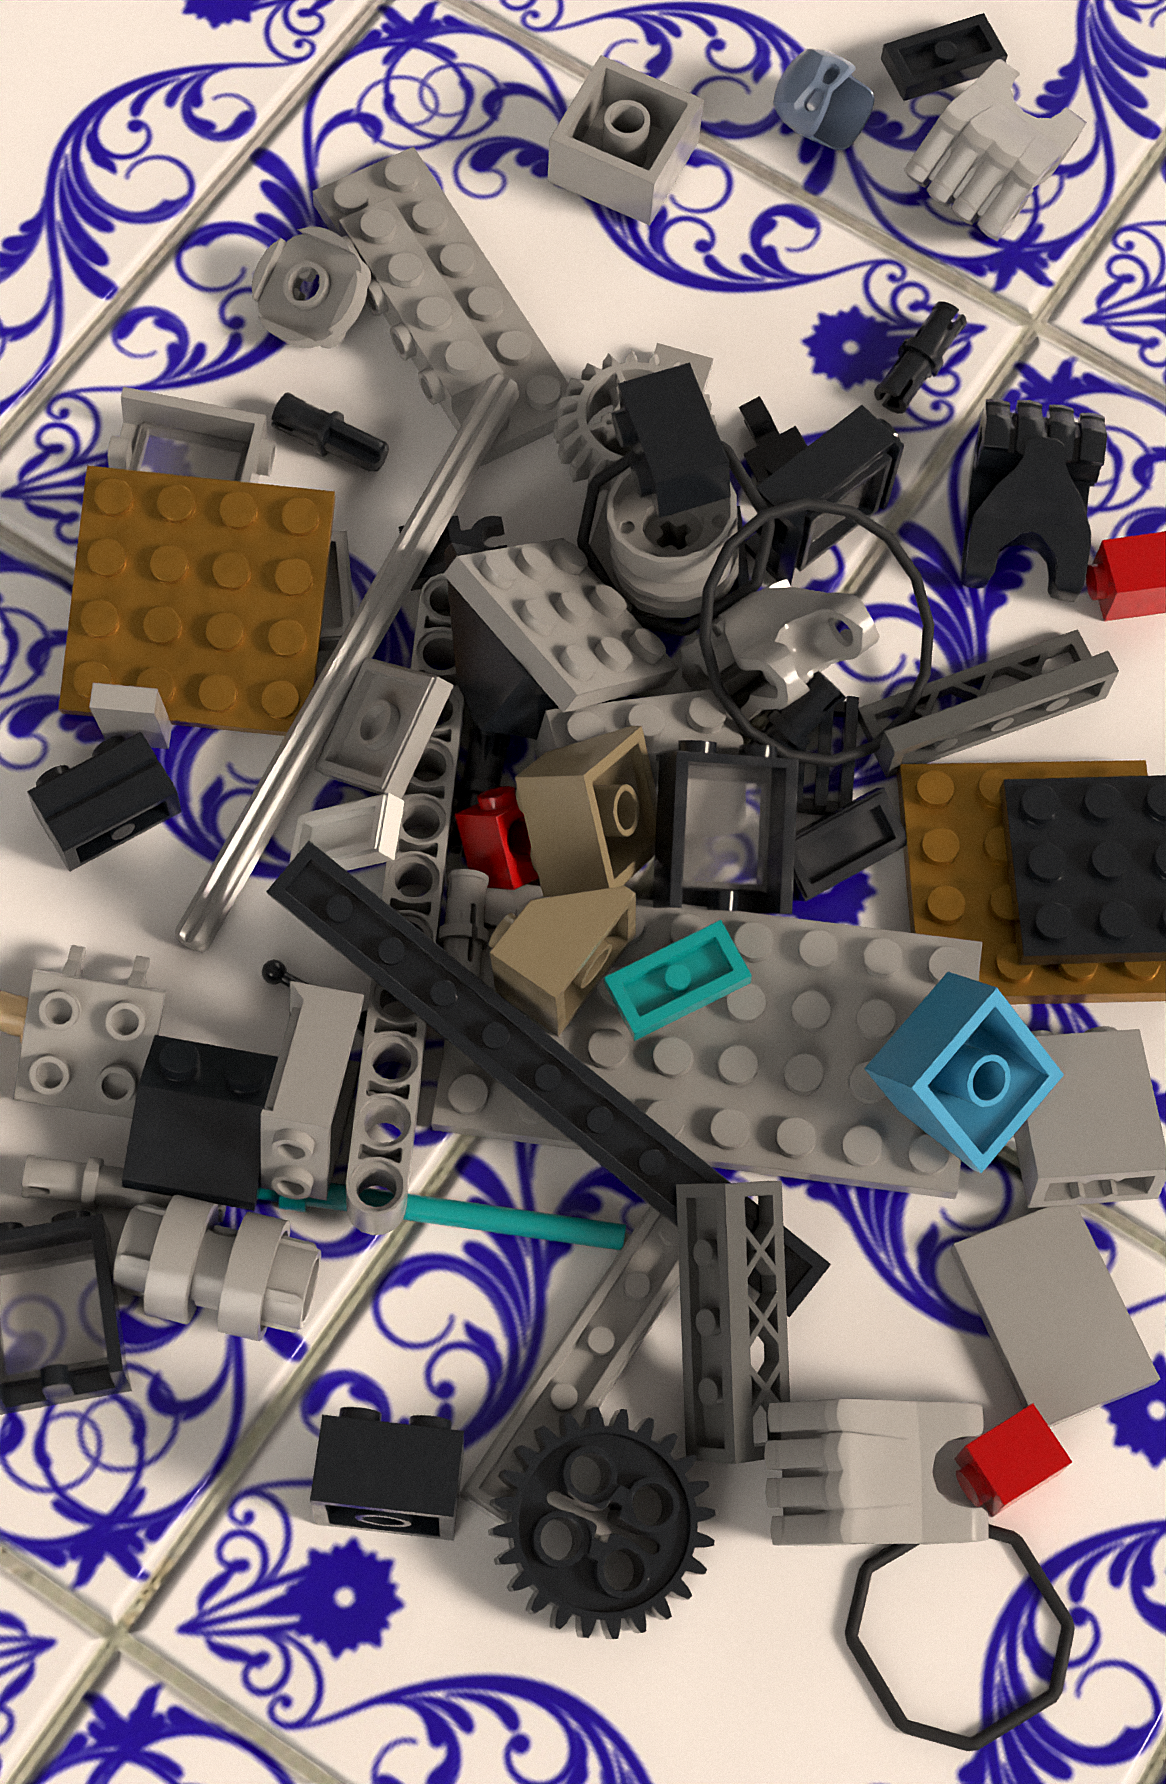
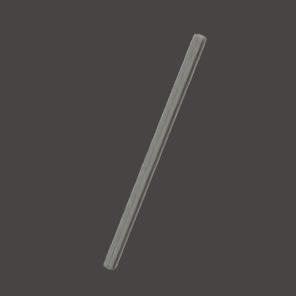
(333, 685)

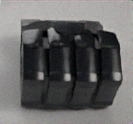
(1032, 491)

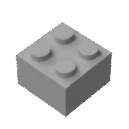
(624, 140)

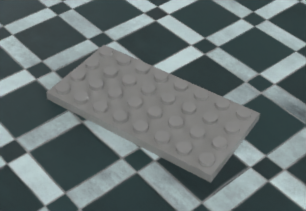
(760, 1075)

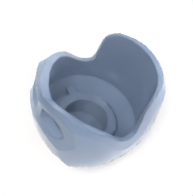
(823, 99)

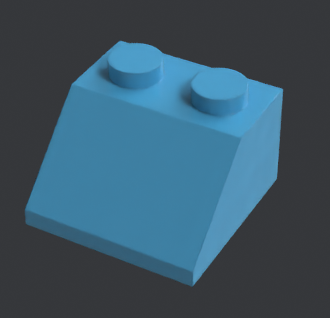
(965, 1069)

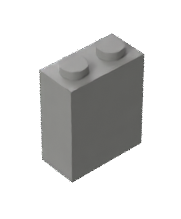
(1097, 1127)

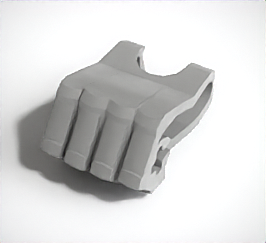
(991, 152)
(776, 643)
(866, 1472)

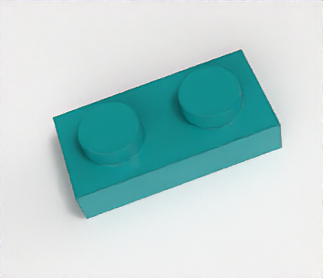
(677, 980)

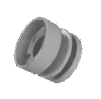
(668, 558)

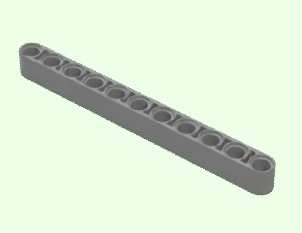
(414, 863)

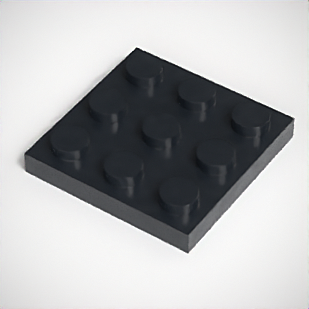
(1087, 868)

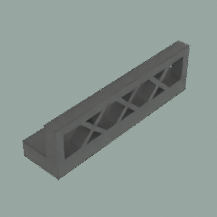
(994, 713)
(723, 1321)

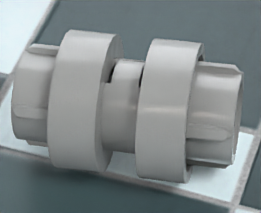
(187, 1261)

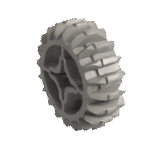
(596, 446)

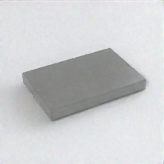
(1054, 1313)

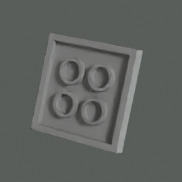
(562, 622)

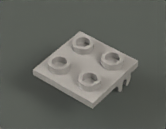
(87, 1038)

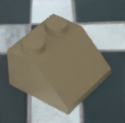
(590, 812)
(561, 951)

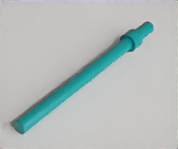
(472, 1216)

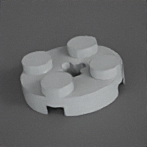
(336, 303)

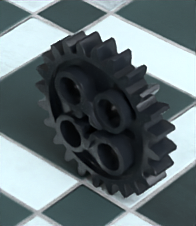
(577, 1581)

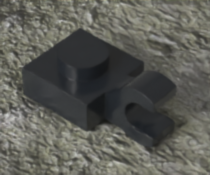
(772, 448)

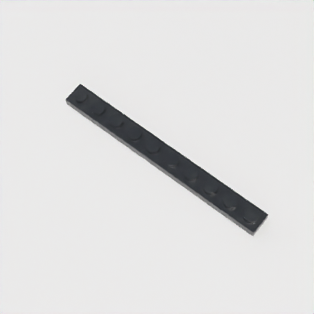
(511, 1047)

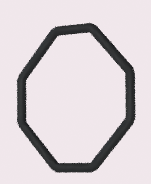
(693, 624)
(1009, 1721)

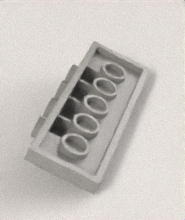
(442, 296)

